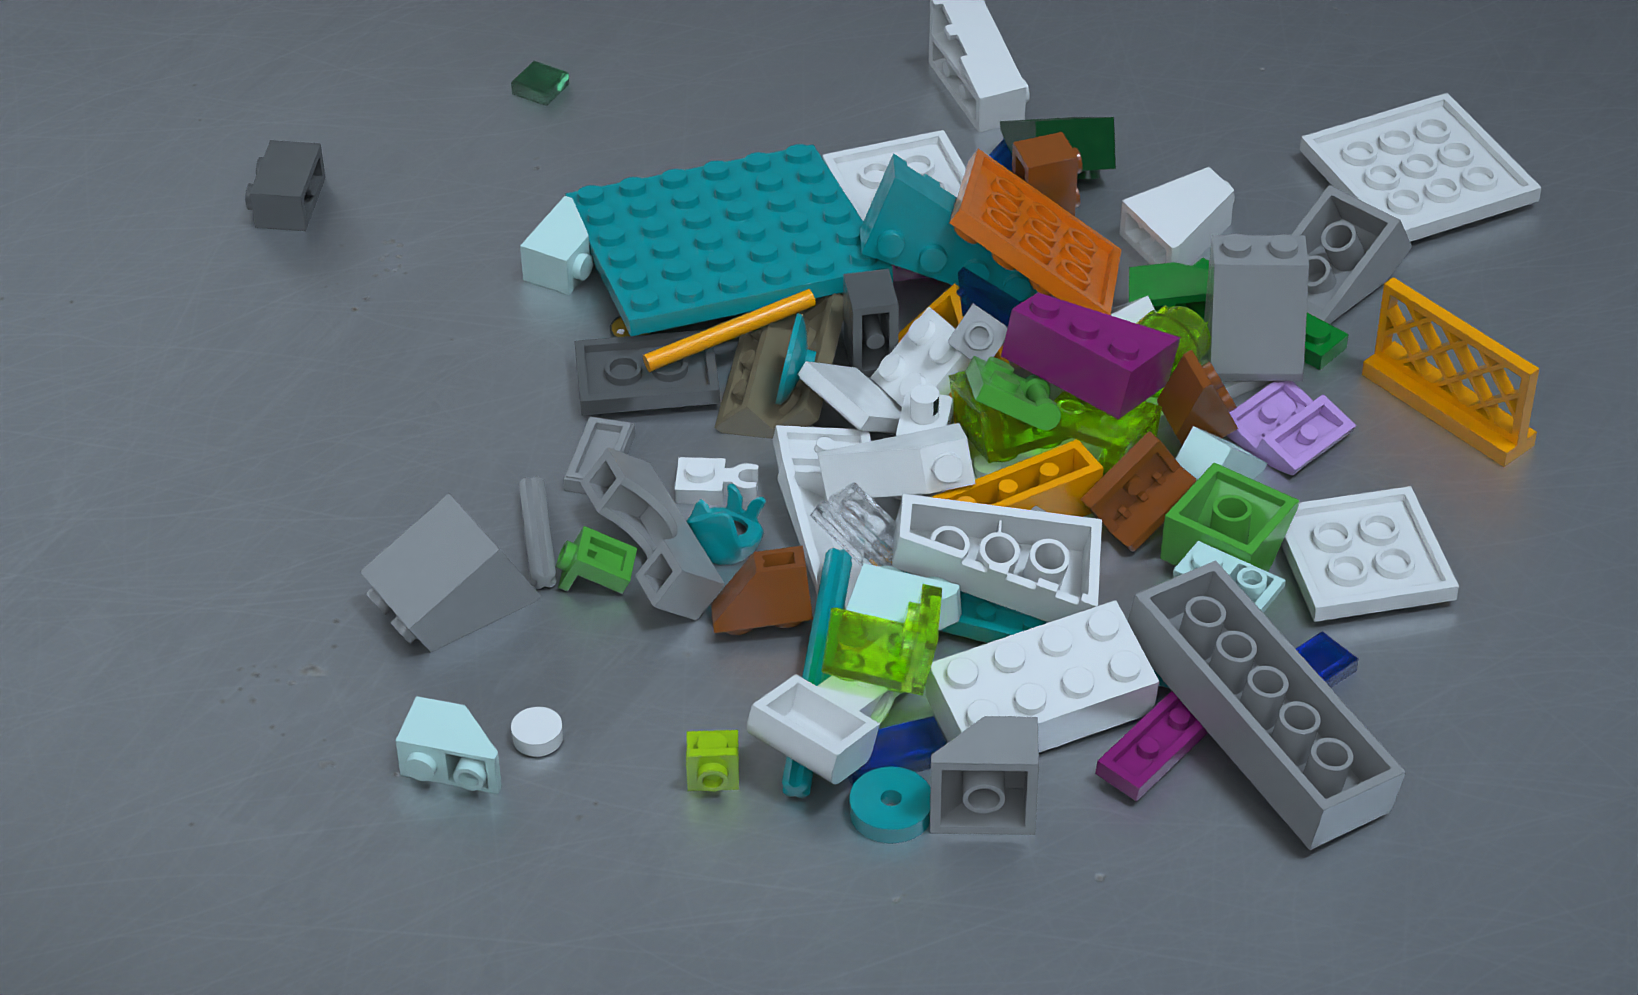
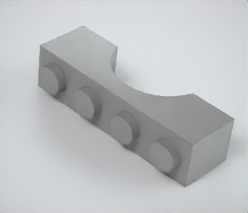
(677, 570)

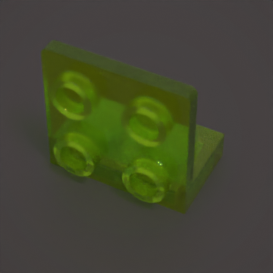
(1102, 430)
(992, 431)
(883, 649)

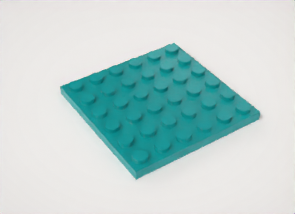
(722, 237)

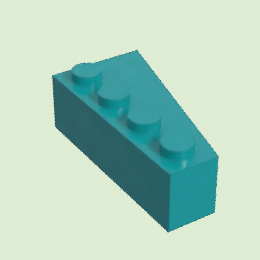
(913, 231)

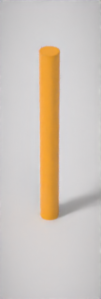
(728, 330)

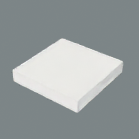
(853, 396)

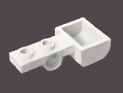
(823, 725)

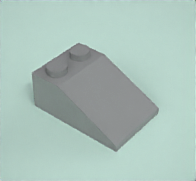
(1349, 251)

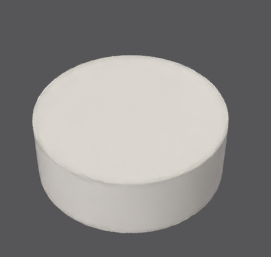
(537, 731)

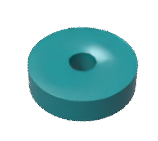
(890, 823)

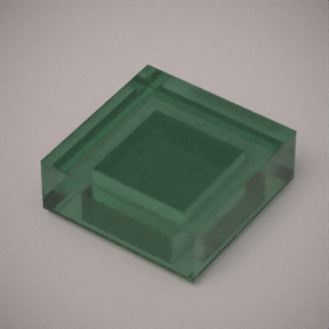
(540, 83)

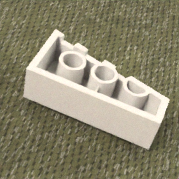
(1002, 554)

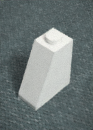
(1178, 217)

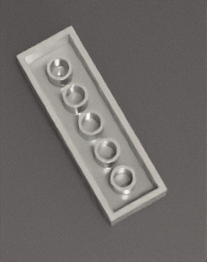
(1265, 705)

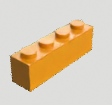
(1048, 480)

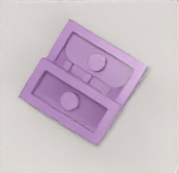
(1288, 426)

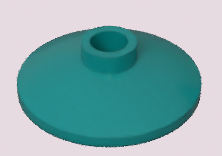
(795, 358)

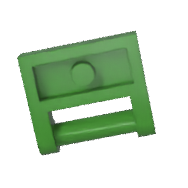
(1016, 396)

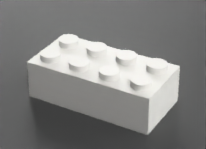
(1068, 673)

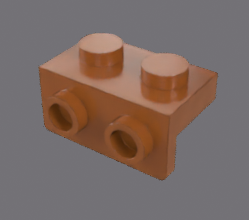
(1138, 492)

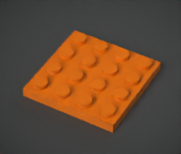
(1035, 236)

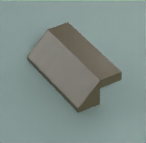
(757, 368)

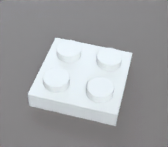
(921, 359)

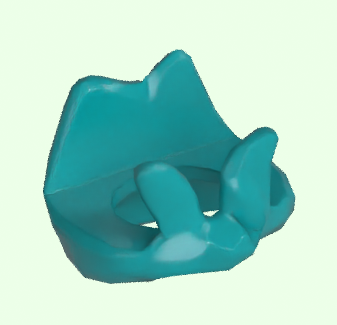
(717, 530)

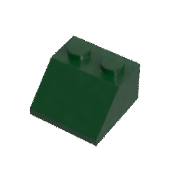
(1090, 135)

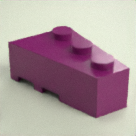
(1089, 352)

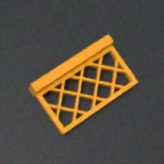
(1440, 391)

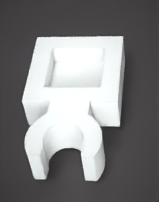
(709, 480)

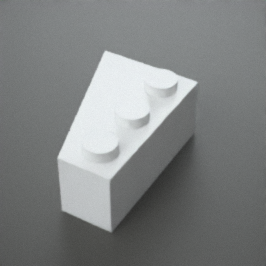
(975, 63)

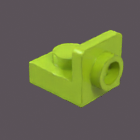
(712, 760)

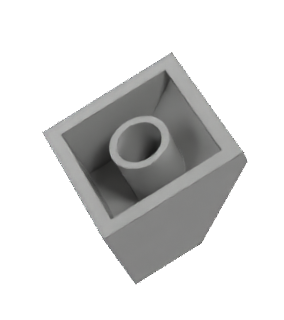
(987, 779)

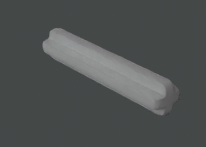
(537, 532)

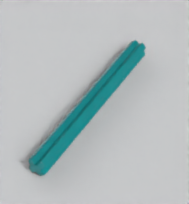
(831, 594)

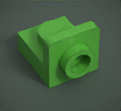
(596, 559)

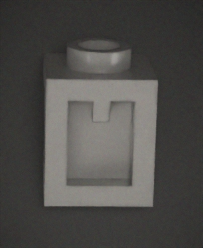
(978, 334)

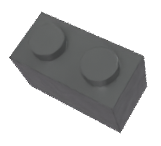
(286, 185)
(869, 318)

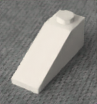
(901, 464)

